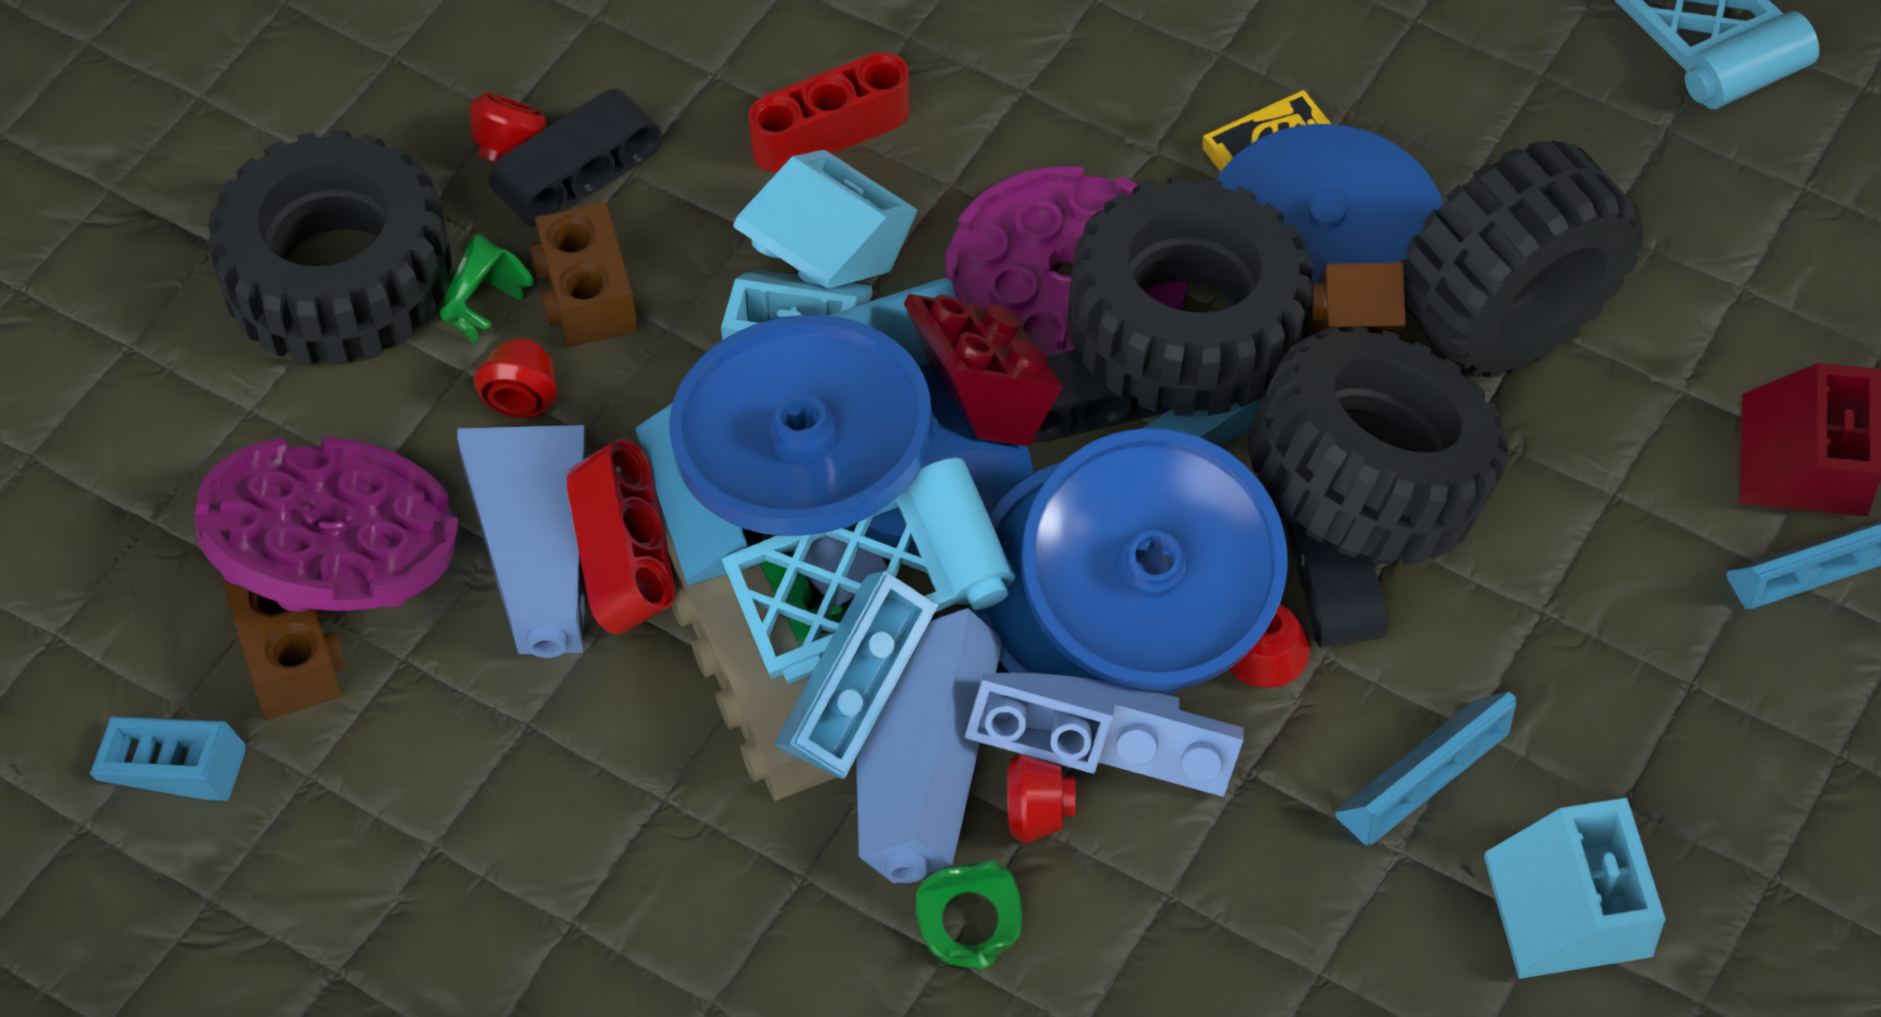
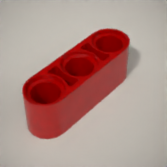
(830, 110)
(620, 536)

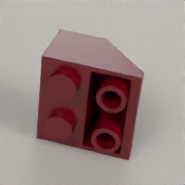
(986, 366)
(1813, 440)

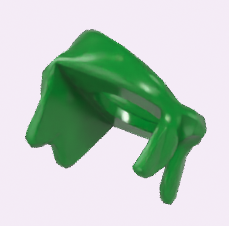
(481, 263)
(983, 878)

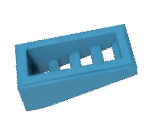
(208, 768)

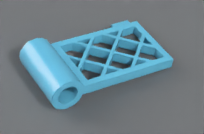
(1739, 53)
(954, 547)

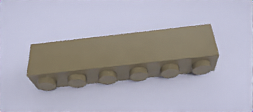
(747, 692)

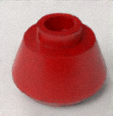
(502, 124)
(517, 379)
(1278, 655)
(1037, 798)

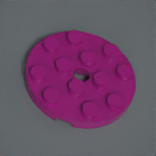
(1016, 237)
(376, 514)

